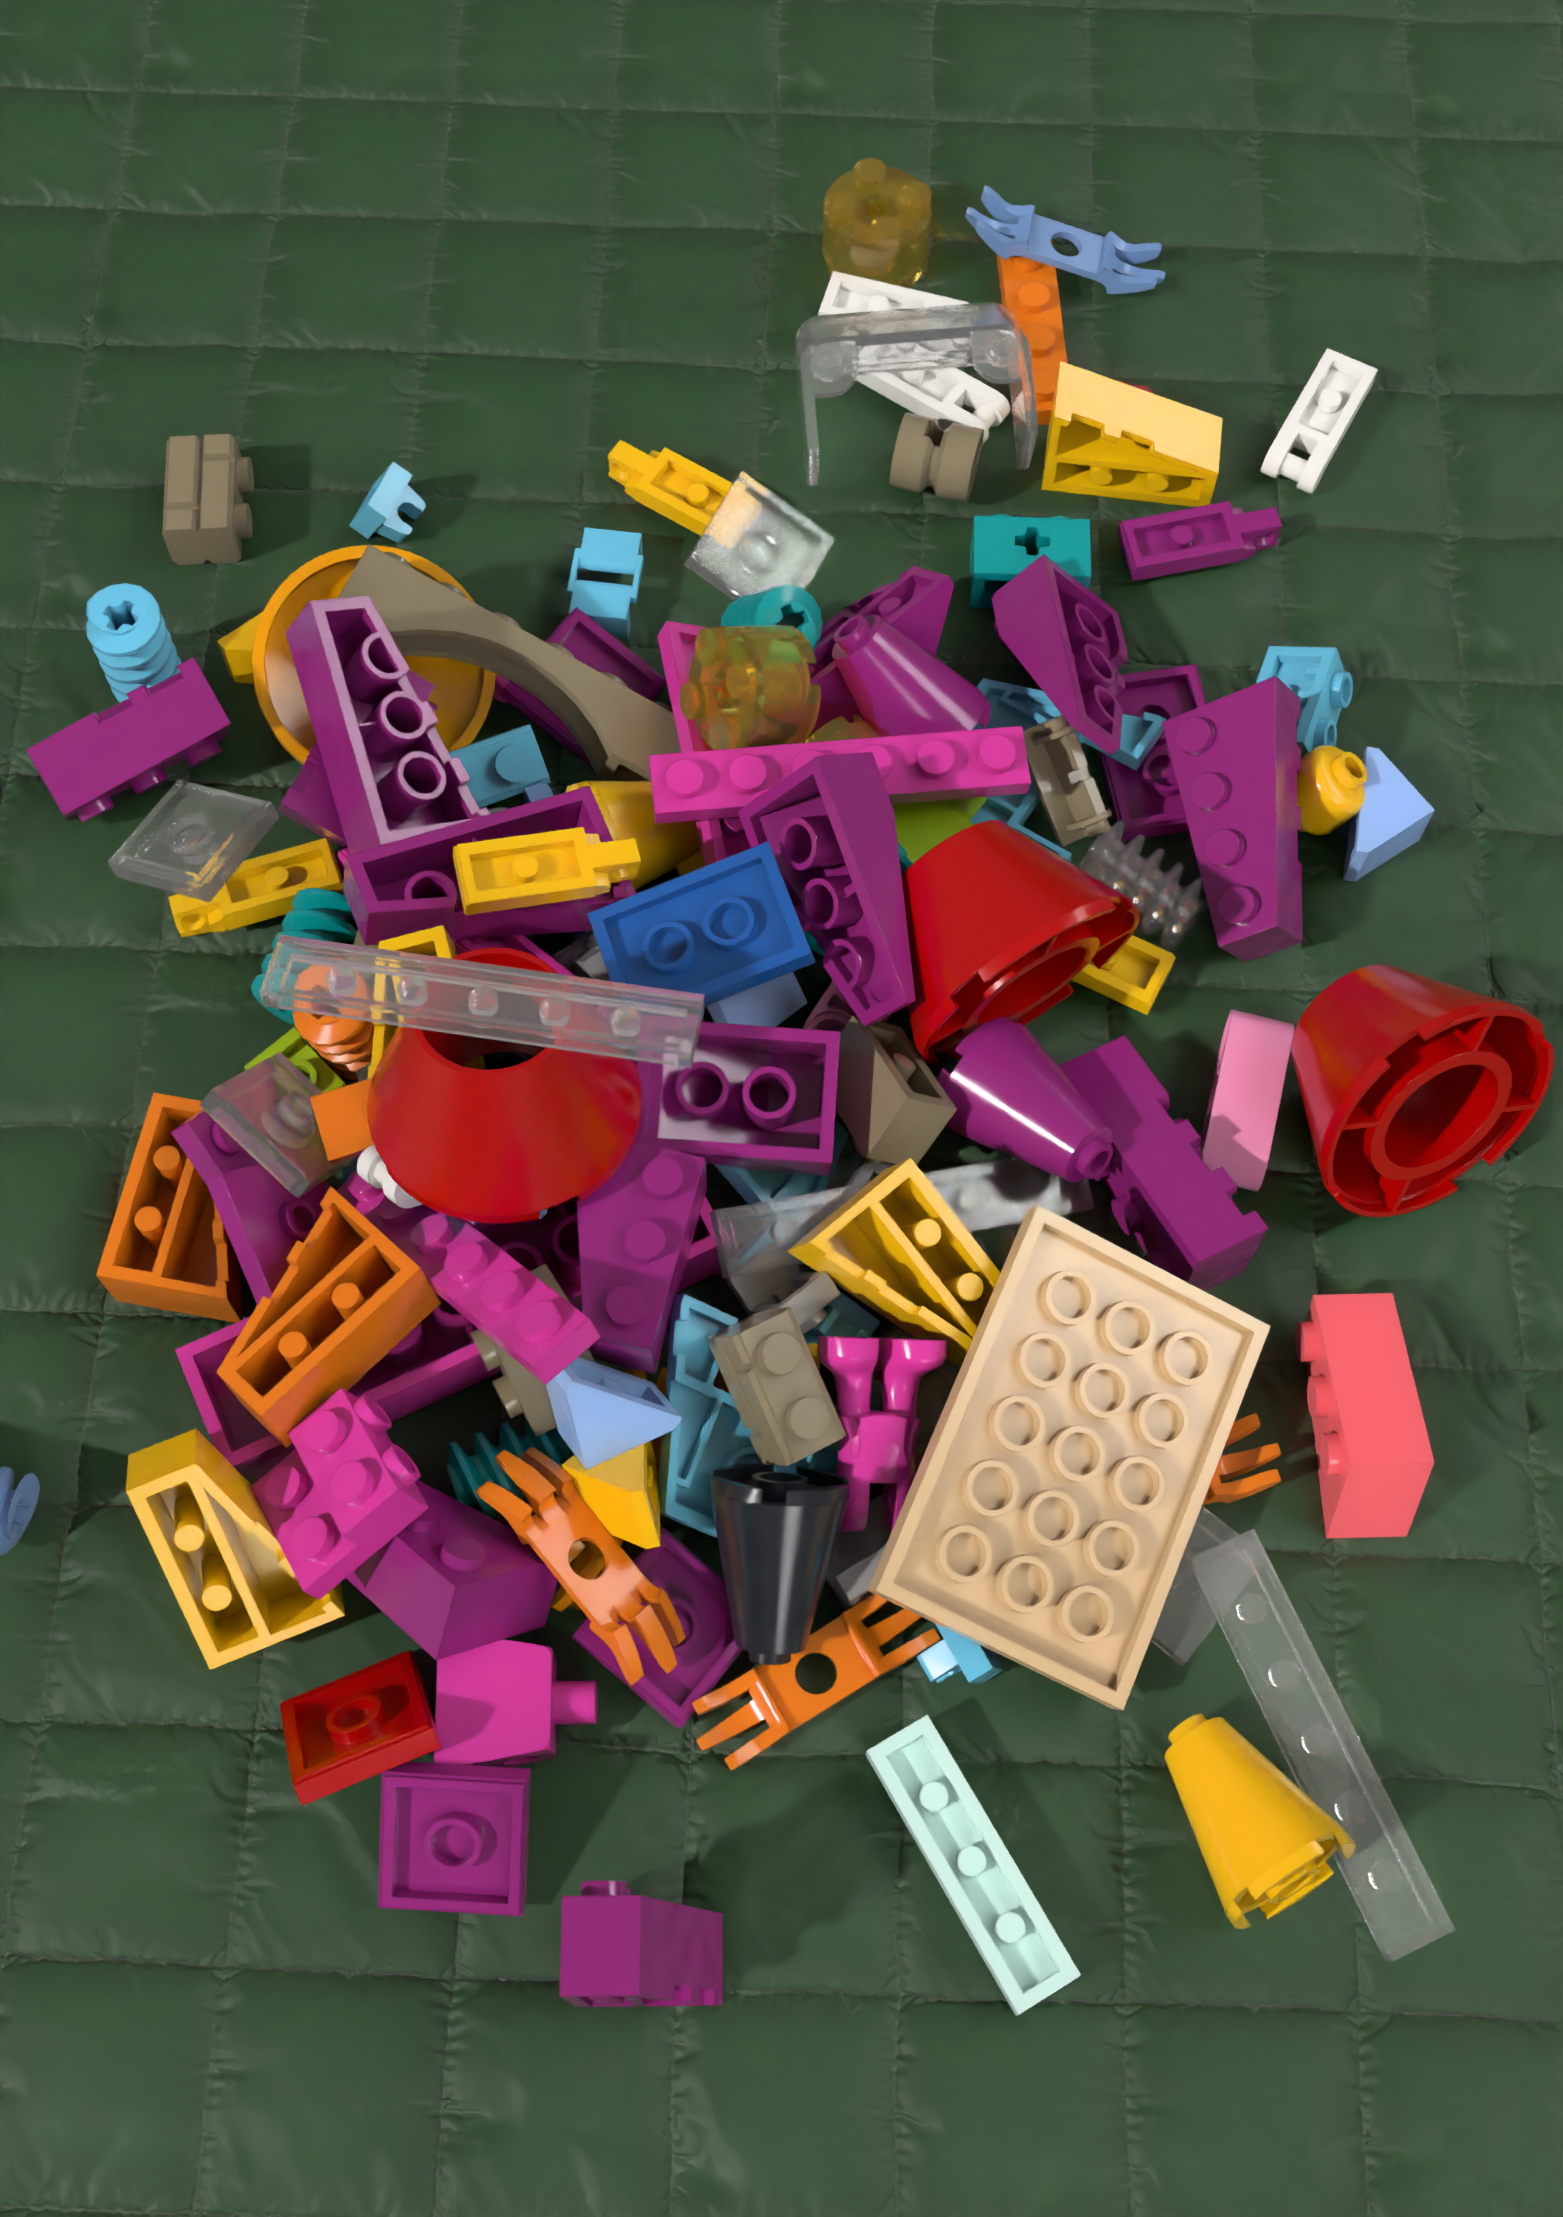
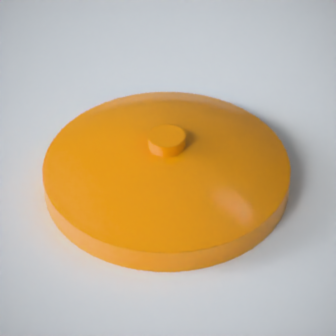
(460, 691)

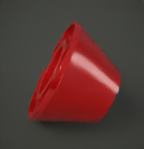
(1001, 932)
(1413, 1085)
(504, 1137)

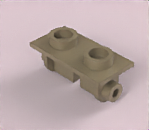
(1064, 781)

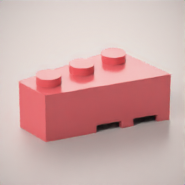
(1363, 1415)

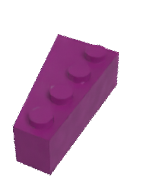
(416, 885)
(1159, 1175)

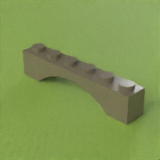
(597, 707)

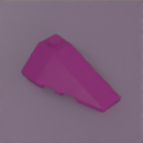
(1067, 645)

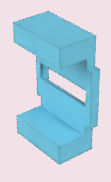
(602, 601)

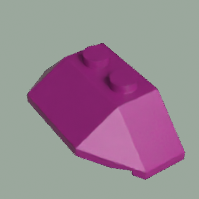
(912, 605)

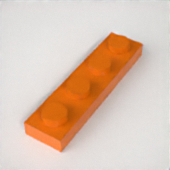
(1033, 297)

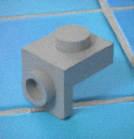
(786, 1288)

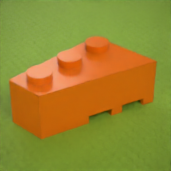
(166, 1232)
(327, 1320)

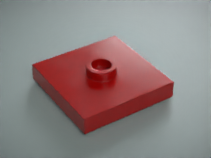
(358, 1727)

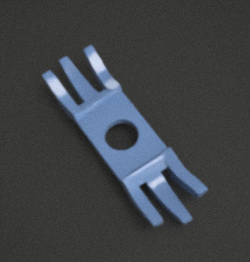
(1029, 235)

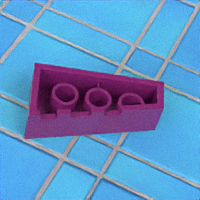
(372, 728)
(1240, 801)

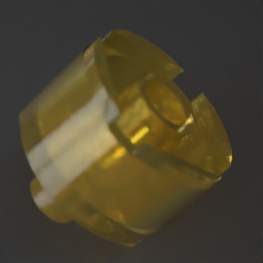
(877, 224)
(751, 686)

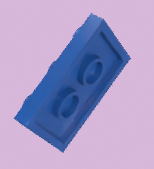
(706, 930)

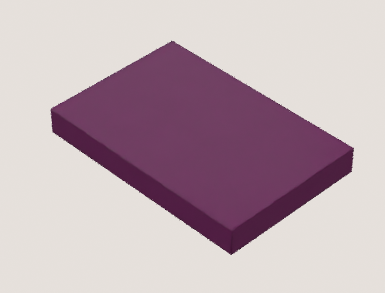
(1150, 796)

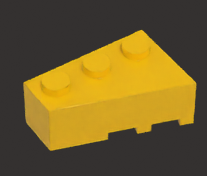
(906, 1258)
(220, 1551)

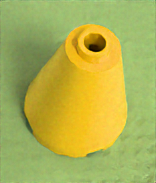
(630, 814)
(1250, 1820)

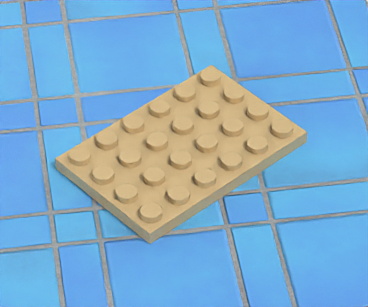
(1071, 1459)

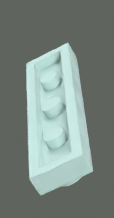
(972, 1865)

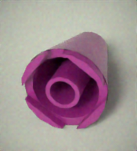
(902, 684)
(1024, 1104)

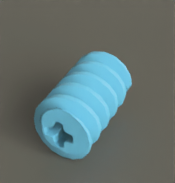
(130, 638)

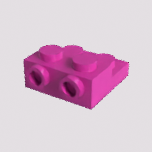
(339, 1491)

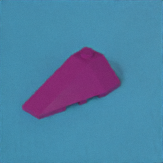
(843, 873)

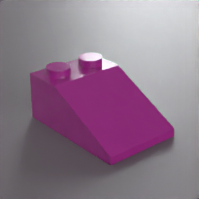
(748, 1100)

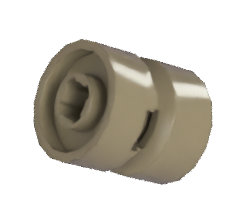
(936, 457)

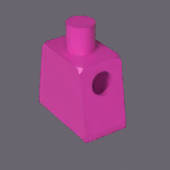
(504, 1705)

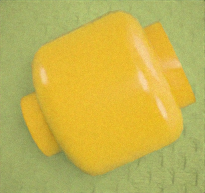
(1329, 788)

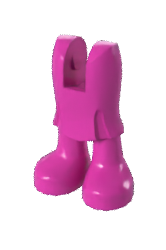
(878, 1442)

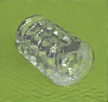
(1155, 893)

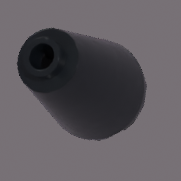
(775, 1551)

